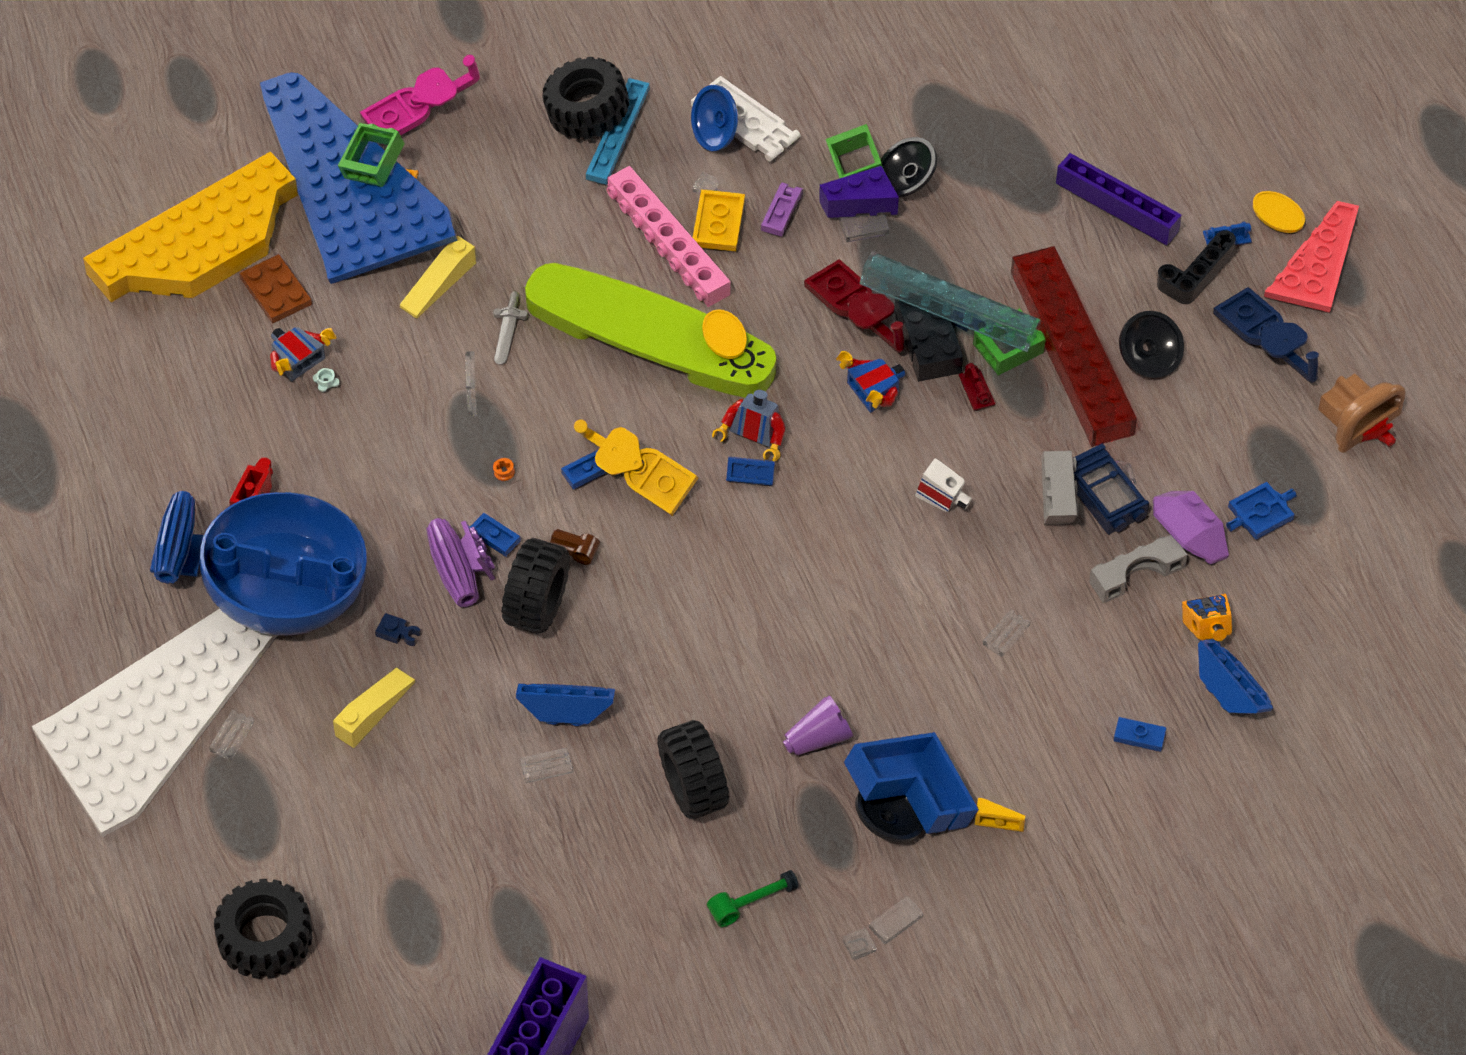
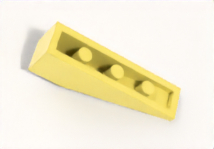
(440, 276)
(370, 707)

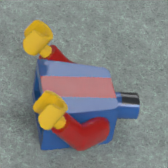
(872, 380)

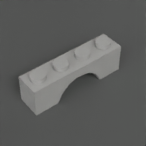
(1162, 556)

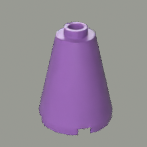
(818, 729)

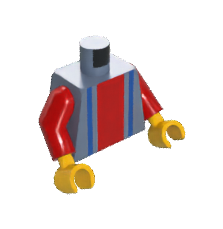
(298, 350)
(756, 420)

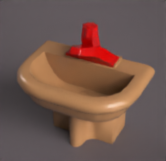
(1362, 411)

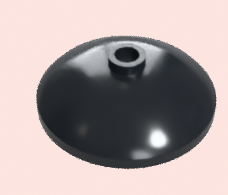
(909, 165)
(1163, 343)
(889, 818)

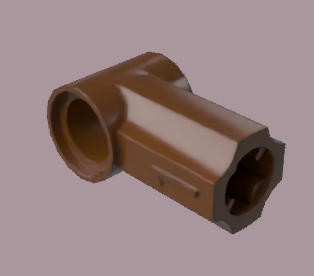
(581, 547)

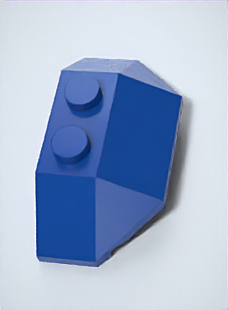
(1230, 680)
(565, 702)

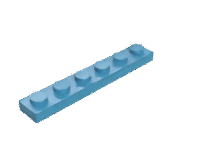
(614, 141)

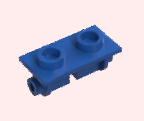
(1240, 231)

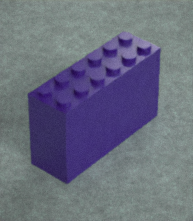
(546, 1013)

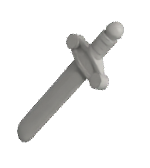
(509, 317)

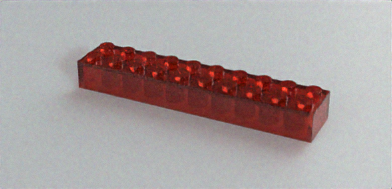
(1073, 346)

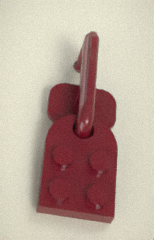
(844, 295)

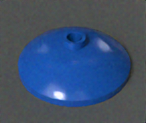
(714, 117)

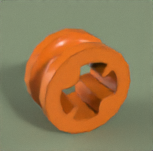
(503, 462)

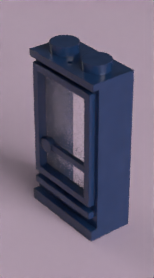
(1108, 491)

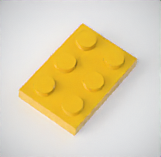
(718, 220)

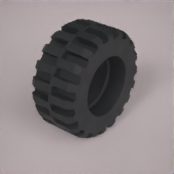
(590, 116)
(535, 585)
(693, 769)
(259, 900)

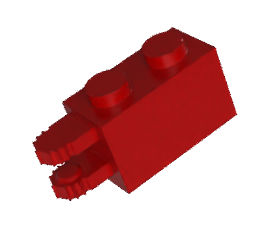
(254, 481)

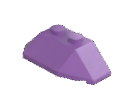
(1192, 524)

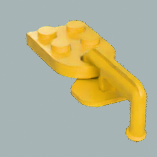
(657, 479)

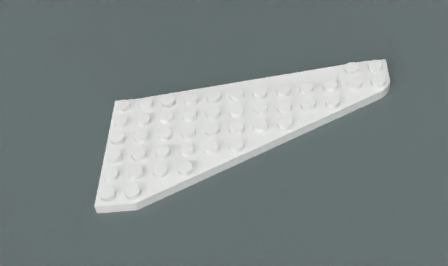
(141, 723)

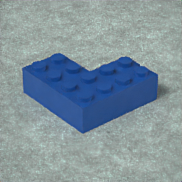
(919, 770)

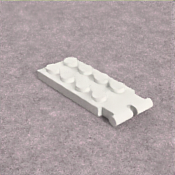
(757, 125)

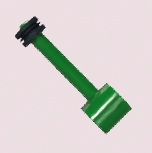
(725, 909)

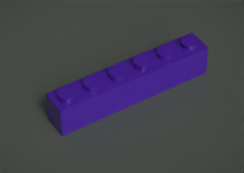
(1118, 199)

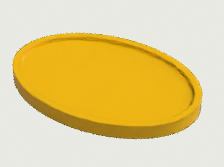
(1278, 212)
(724, 334)

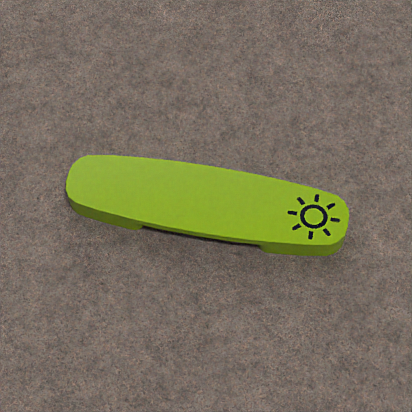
(644, 325)

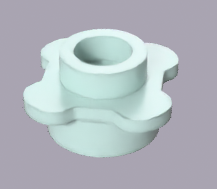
(325, 374)

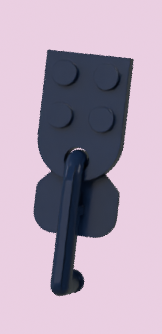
(1264, 326)

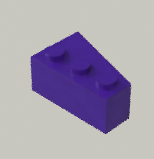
(858, 194)

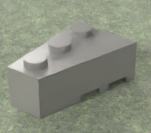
(1059, 487)

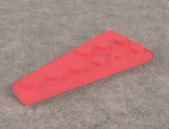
(1316, 266)

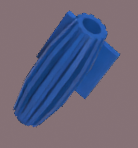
(176, 545)

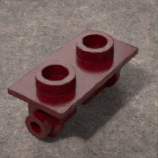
(976, 387)

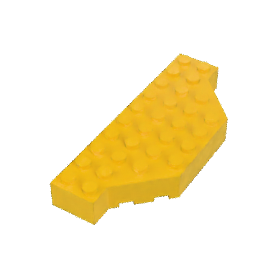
(199, 237)

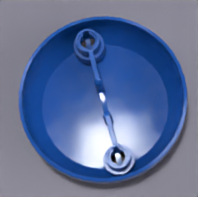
(283, 563)

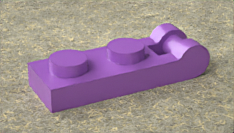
(781, 209)

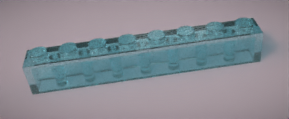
(949, 301)

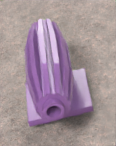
(458, 559)

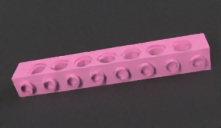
(668, 236)

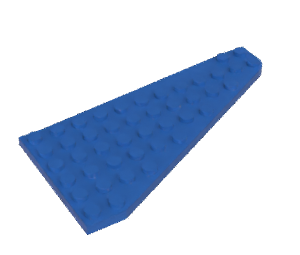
(351, 220)

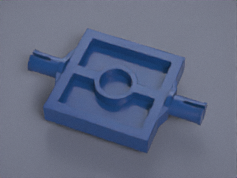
(1261, 510)

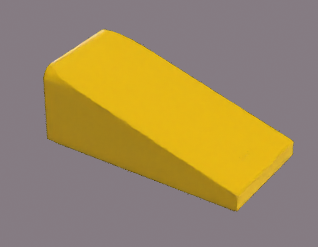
(997, 816)

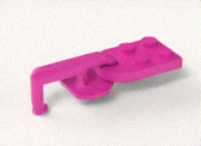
(412, 106)

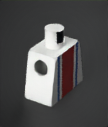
(942, 487)

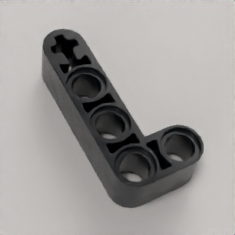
(1201, 265)

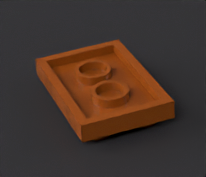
(275, 288)

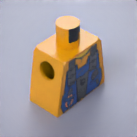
(1208, 617)

